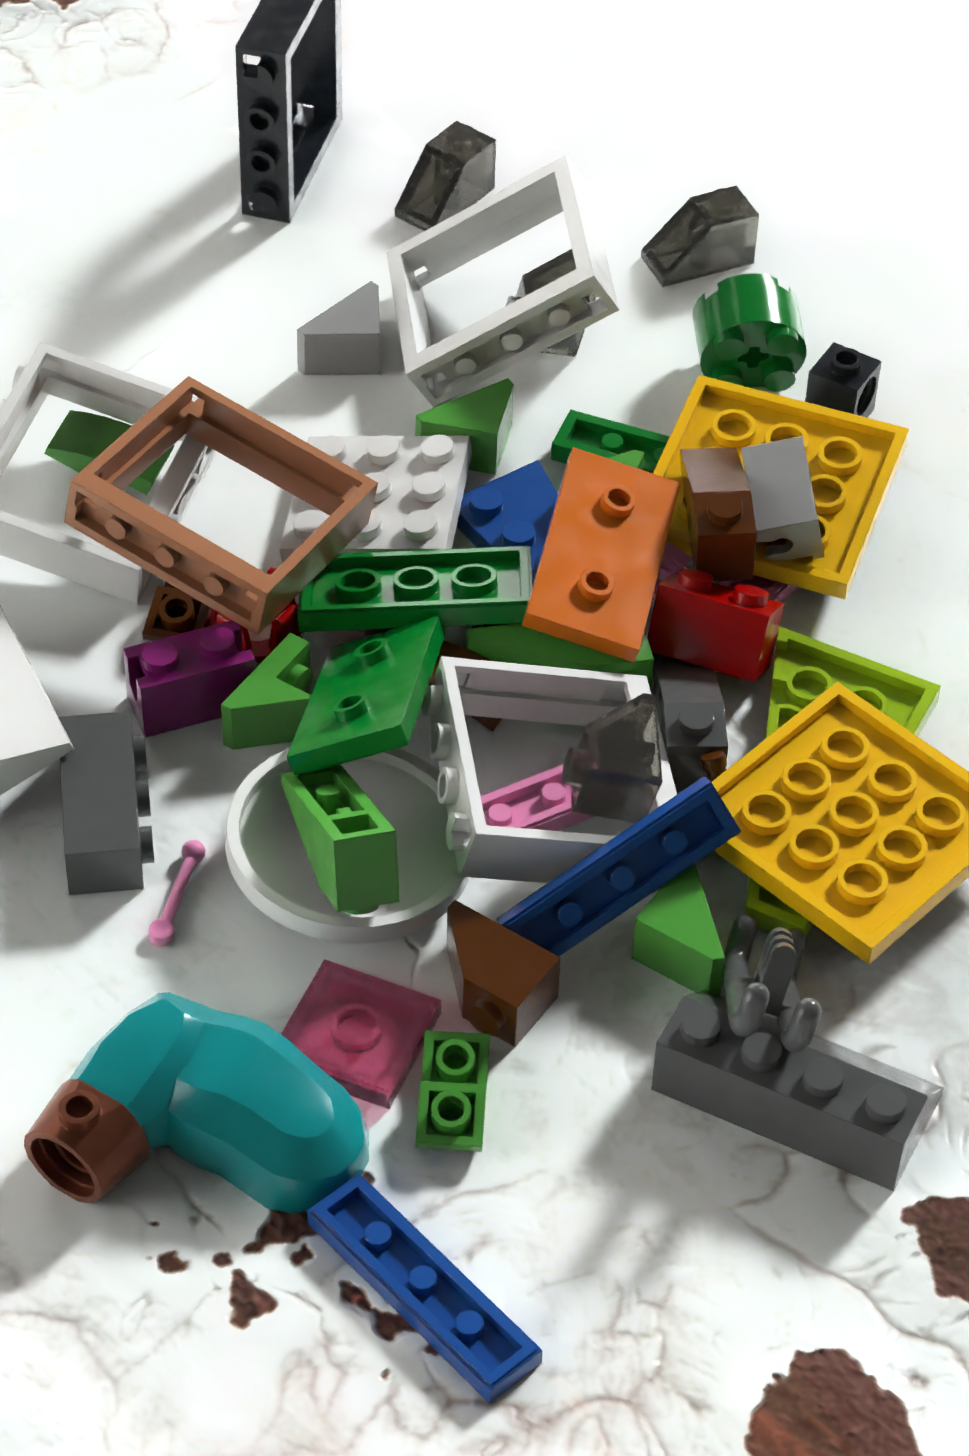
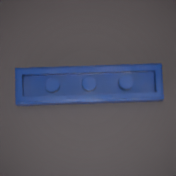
(624, 870)
(425, 1288)

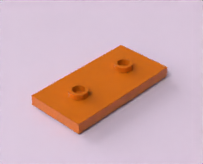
(602, 555)

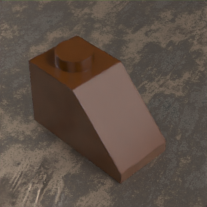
(498, 975)

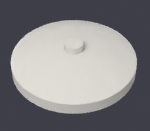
(278, 877)

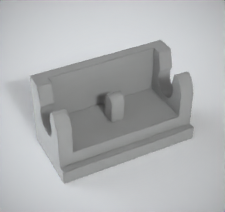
(783, 498)

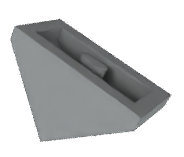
(343, 337)

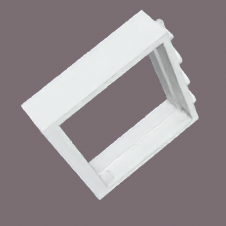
(523, 325)
(118, 396)
(517, 694)

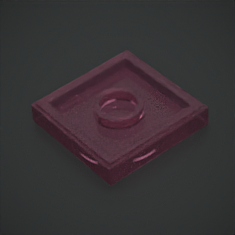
(362, 1030)

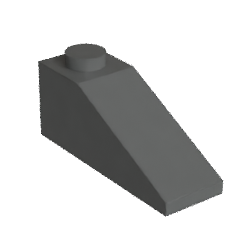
(688, 716)

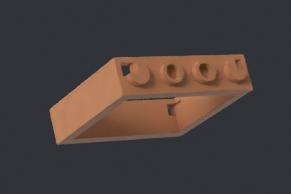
(187, 559)

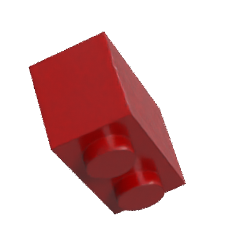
(715, 624)

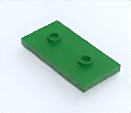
(412, 586)
(367, 697)

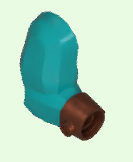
(211, 1091)

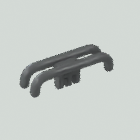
(773, 986)

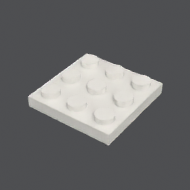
(415, 496)

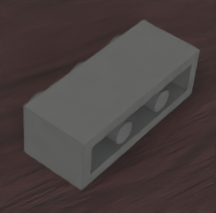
(104, 804)

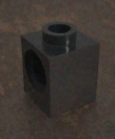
(844, 381)

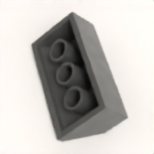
(813, 1101)

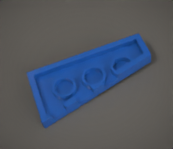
(510, 511)

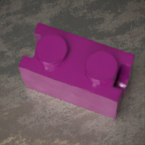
(185, 676)

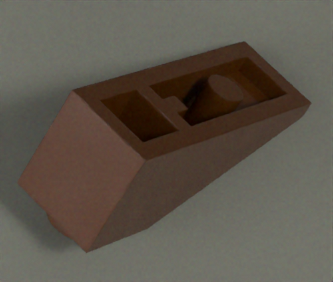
(719, 513)

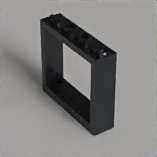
(277, 134)

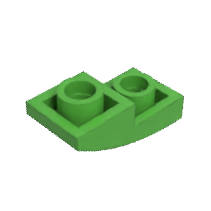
(87, 435)
(453, 1091)

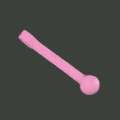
(162, 930)

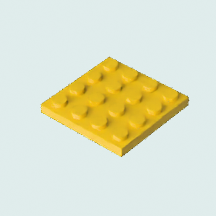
(847, 460)
(849, 821)

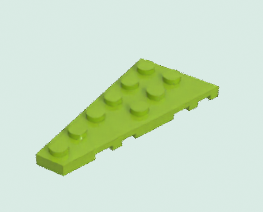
(800, 675)

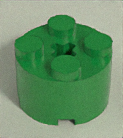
(750, 333)

